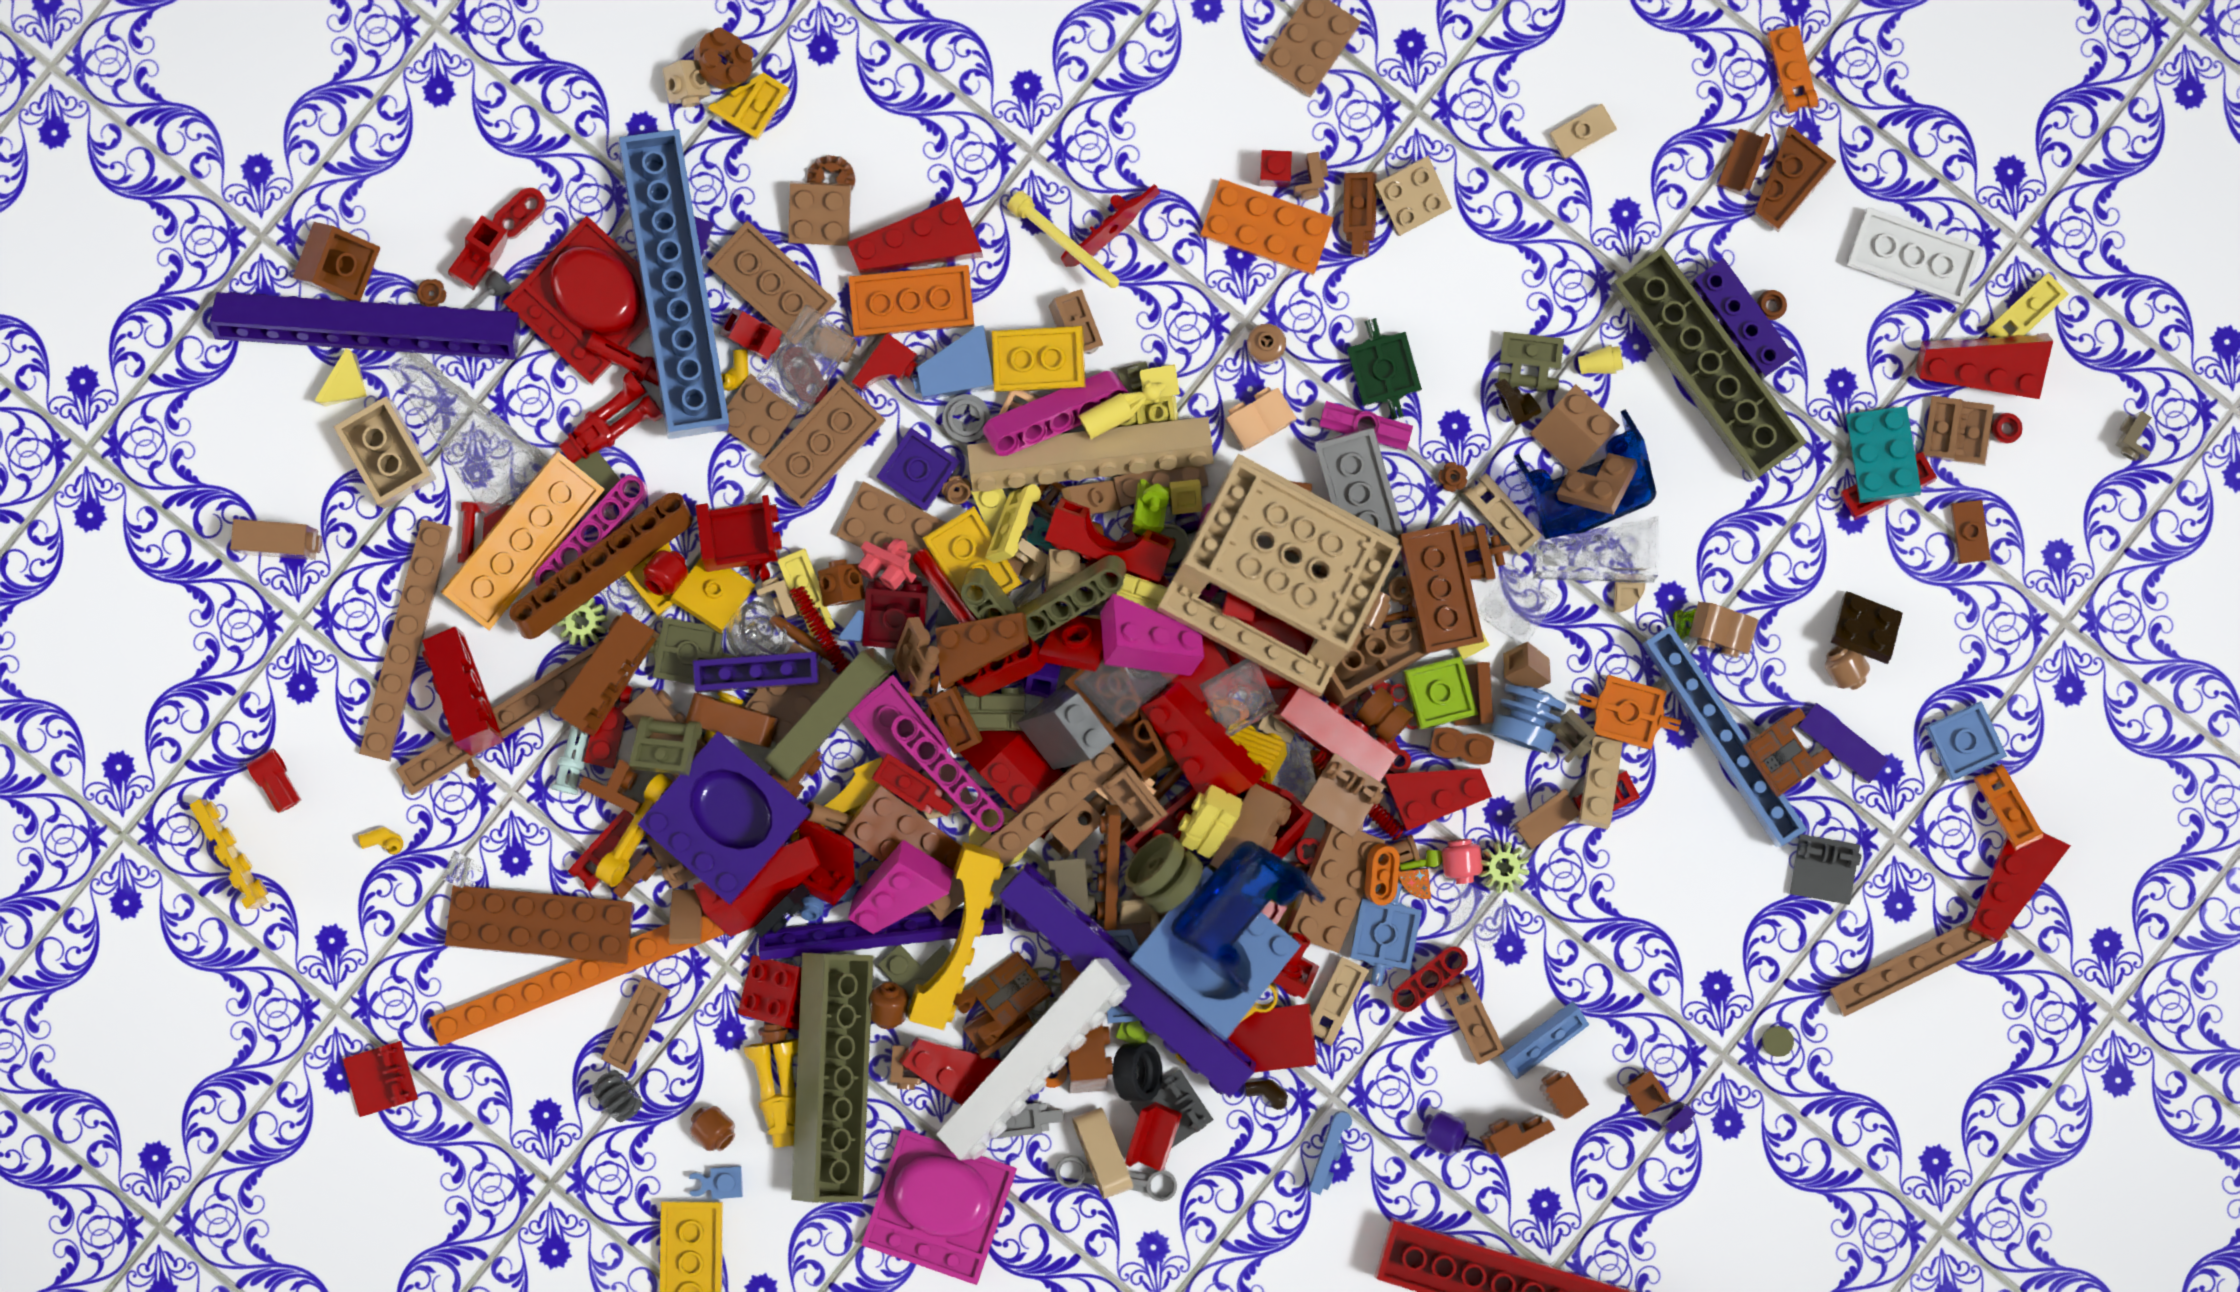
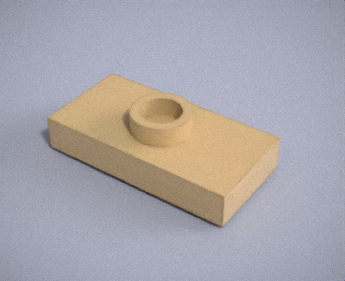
(1583, 131)

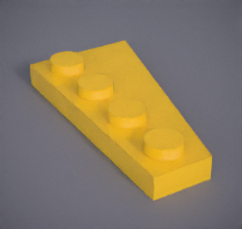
(240, 877)

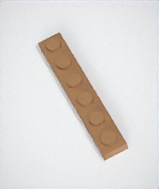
(1908, 968)

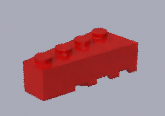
(918, 241)

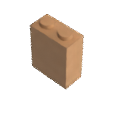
(275, 539)

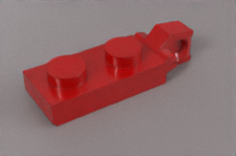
(911, 786)

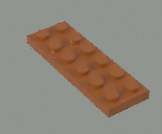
(539, 924)

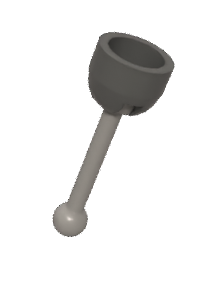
(494, 285)

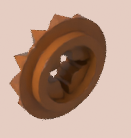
(832, 164)

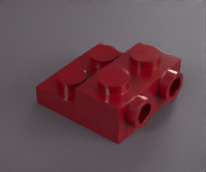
(889, 609)

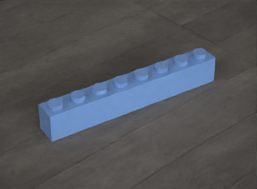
(1722, 735)

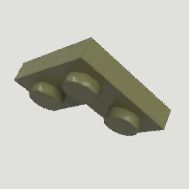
(907, 971)

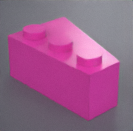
(1147, 639)
(899, 888)

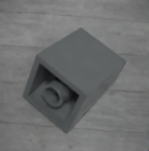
(1065, 729)

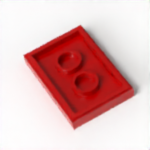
(1278, 1038)

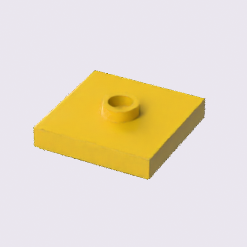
(713, 595)

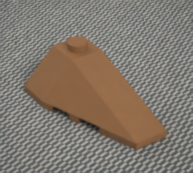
(1372, 660)

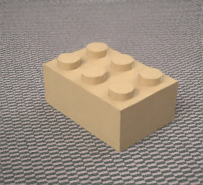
(385, 452)

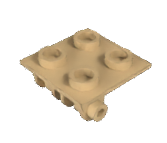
(1413, 195)

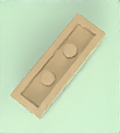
(1600, 782)

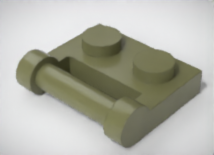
(664, 755)

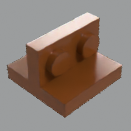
(614, 792)

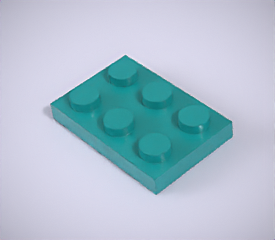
(1883, 454)

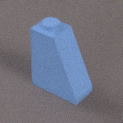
(957, 368)

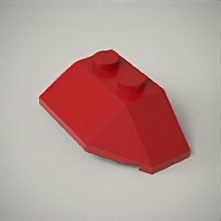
(1012, 767)

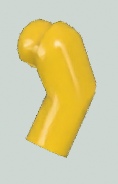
(738, 373)
(384, 837)

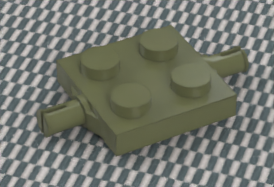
(681, 645)

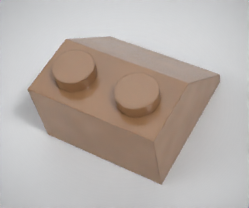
(1574, 429)

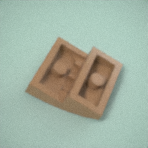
(1958, 430)

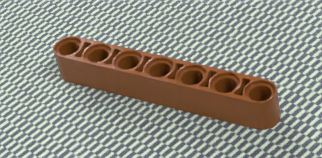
(601, 566)

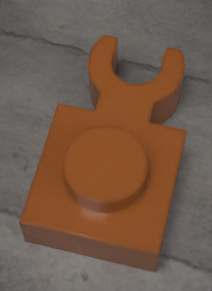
(642, 870)

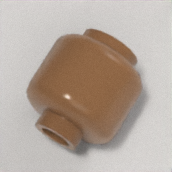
(1264, 354)
(1846, 668)

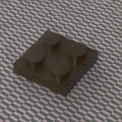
(1866, 627)

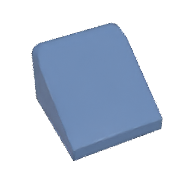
(854, 630)

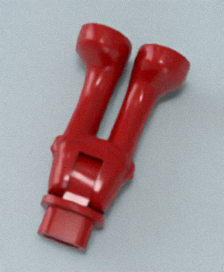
(594, 432)

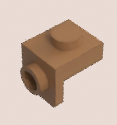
(1317, 171)

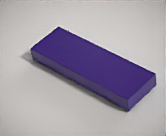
(1842, 743)

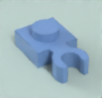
(723, 1182)

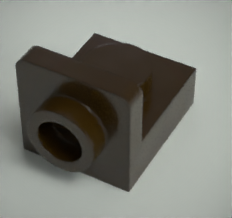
(1517, 406)

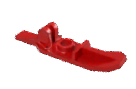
(1112, 225)

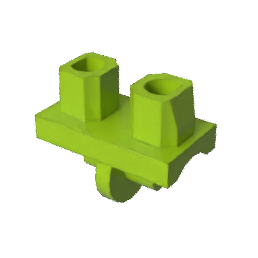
(1150, 507)

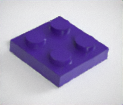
(918, 469)

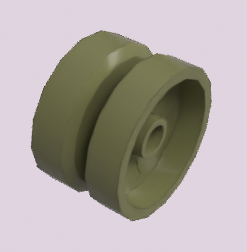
(1163, 873)

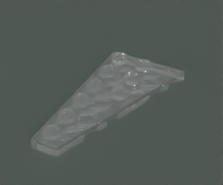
(478, 444)

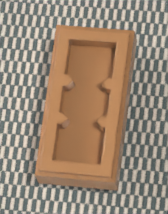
(1098, 496)

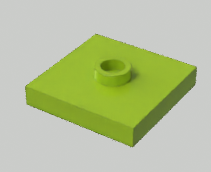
(1440, 693)

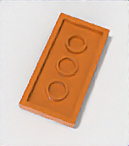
(1266, 227)
(911, 301)

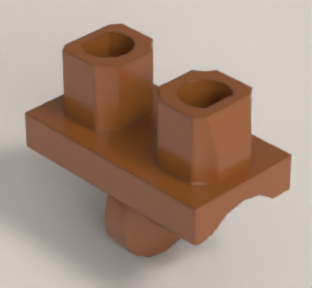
(1478, 541)

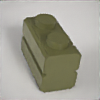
(997, 711)

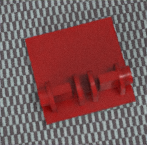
(380, 1079)

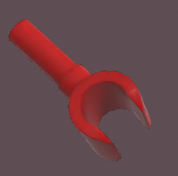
(760, 569)

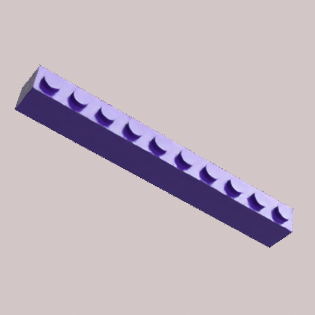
(365, 325)
(1084, 940)

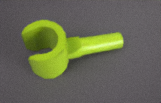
(1433, 859)

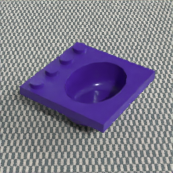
(724, 818)

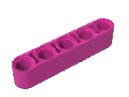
(1049, 414)
(597, 519)
(934, 766)

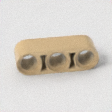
(1102, 1153)

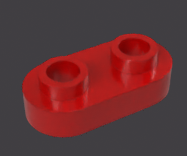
(517, 211)

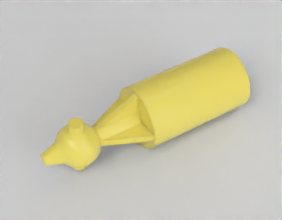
(1118, 409)

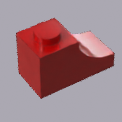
(888, 360)

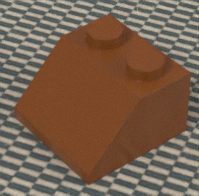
(336, 261)

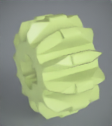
(585, 632)
(1511, 861)

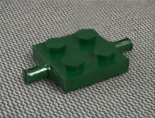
(1384, 369)

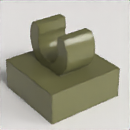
(1130, 376)

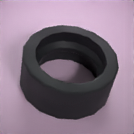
(1125, 1072)

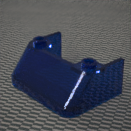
(1562, 518)
(1232, 902)

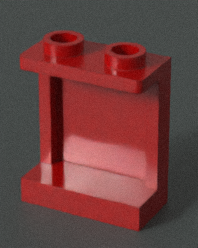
(738, 535)

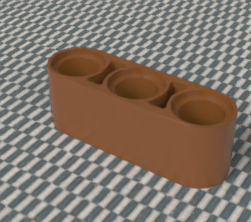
(732, 720)

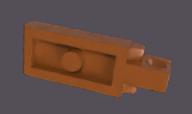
(1360, 211)

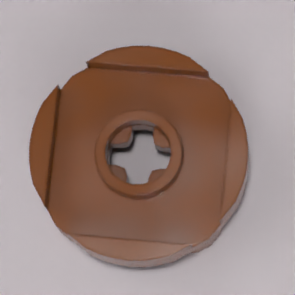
(733, 49)

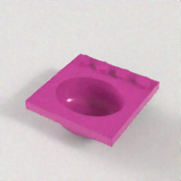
(938, 1207)

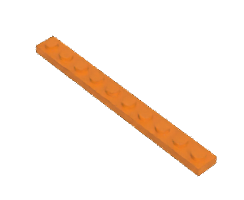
(558, 984)

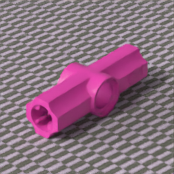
(1346, 419)

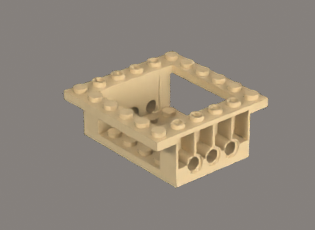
(1227, 554)

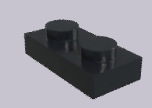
(776, 918)

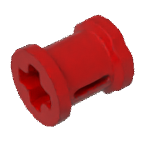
(1299, 851)

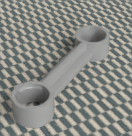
(1140, 1181)

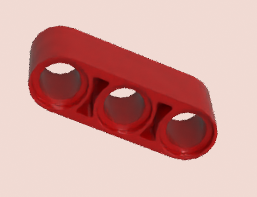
(1014, 668)
(1443, 973)

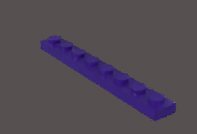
(850, 936)

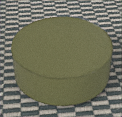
(1777, 1041)

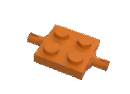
(1629, 712)

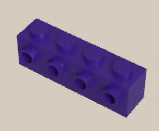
(1742, 319)

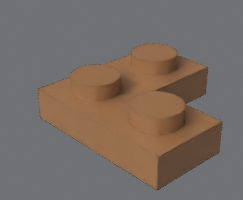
(1604, 490)

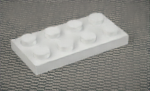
(1914, 256)

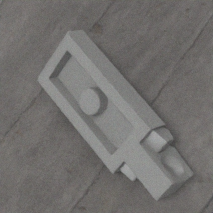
(1031, 1120)

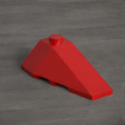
(771, 885)

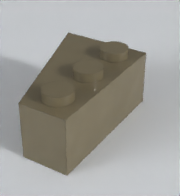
(1071, 879)

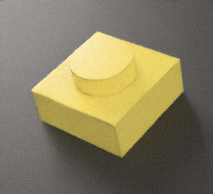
(1185, 496)

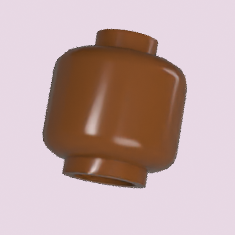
(888, 1005)
(712, 1128)

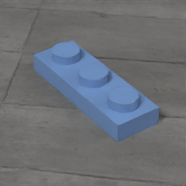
(1544, 1040)

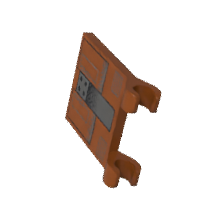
(1782, 756)
(1006, 995)

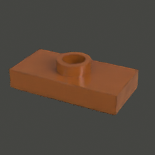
(1970, 532)

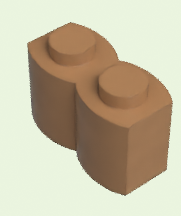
(1723, 628)

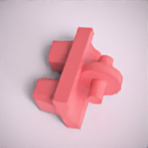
(891, 558)

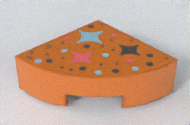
(1416, 882)

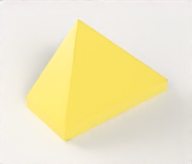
(344, 382)

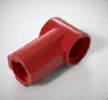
(270, 774)

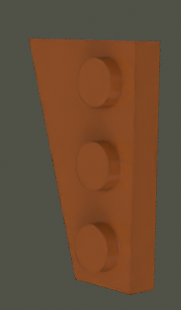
(977, 643)

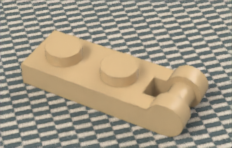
(1503, 515)
(1338, 998)

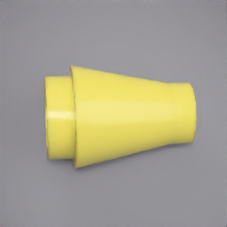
(1602, 361)

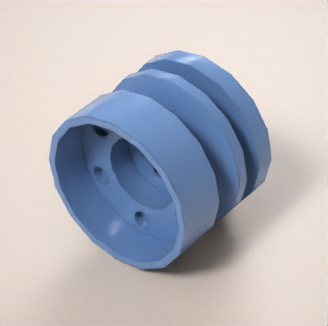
(1528, 718)

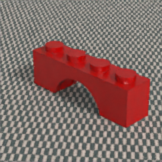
(1074, 530)

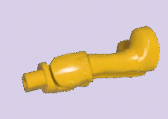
(779, 1107)

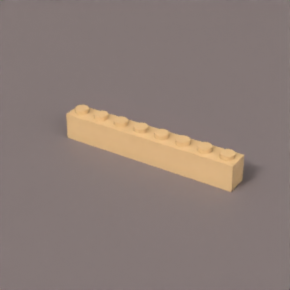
(1078, 457)

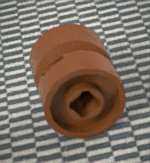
(1387, 718)

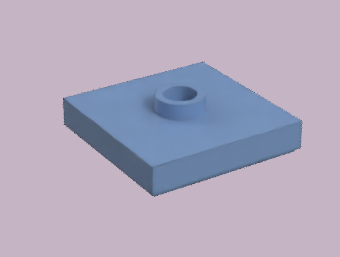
(1965, 741)

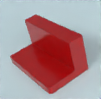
(1153, 1136)

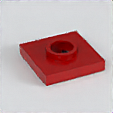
(1082, 654)

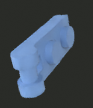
(1330, 1151)

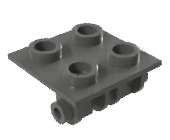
(1825, 869)
(1181, 1097)

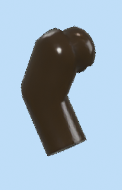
(1269, 1089)

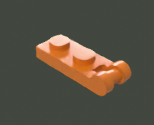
(1792, 68)
(2009, 807)

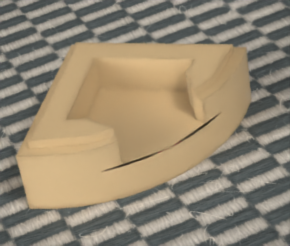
(1627, 595)

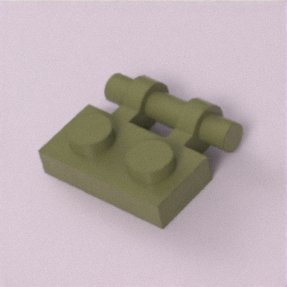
(1532, 352)

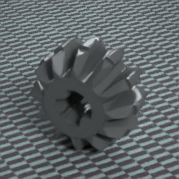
(617, 1096)

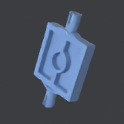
(1385, 936)

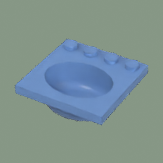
(1196, 987)

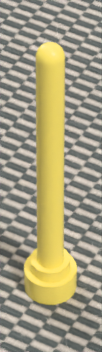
(1022, 206)

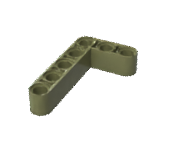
(1045, 605)
(828, 712)

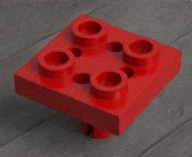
(1299, 972)

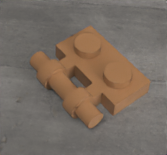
(913, 658)

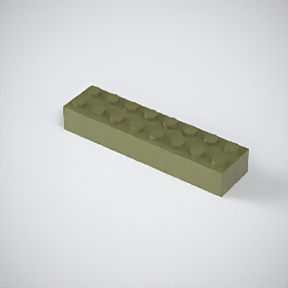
(1707, 364)
(832, 1078)

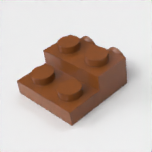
(1507, 1137)

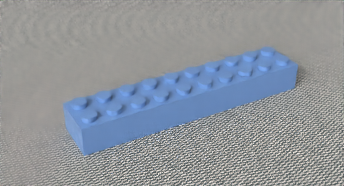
(673, 284)

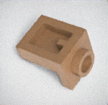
(898, 1070)

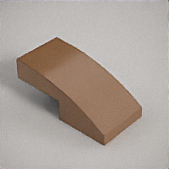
(685, 917)

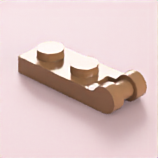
(1473, 1021)

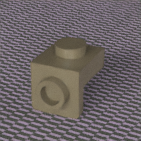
(2132, 430)
(1574, 734)

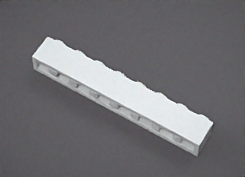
(1033, 1059)

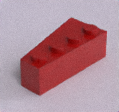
(1999, 365)
(461, 691)
(1199, 743)

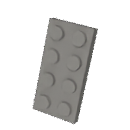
(1359, 479)

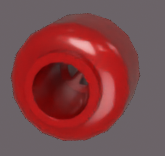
(665, 572)

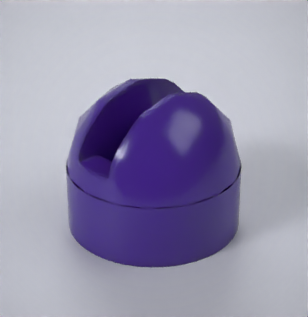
(1189, 527)

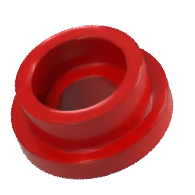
(2013, 421)

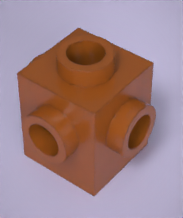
(841, 583)

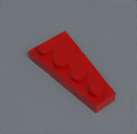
(2013, 883)

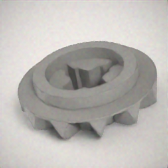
(958, 406)

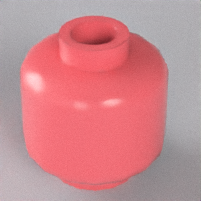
(1462, 860)

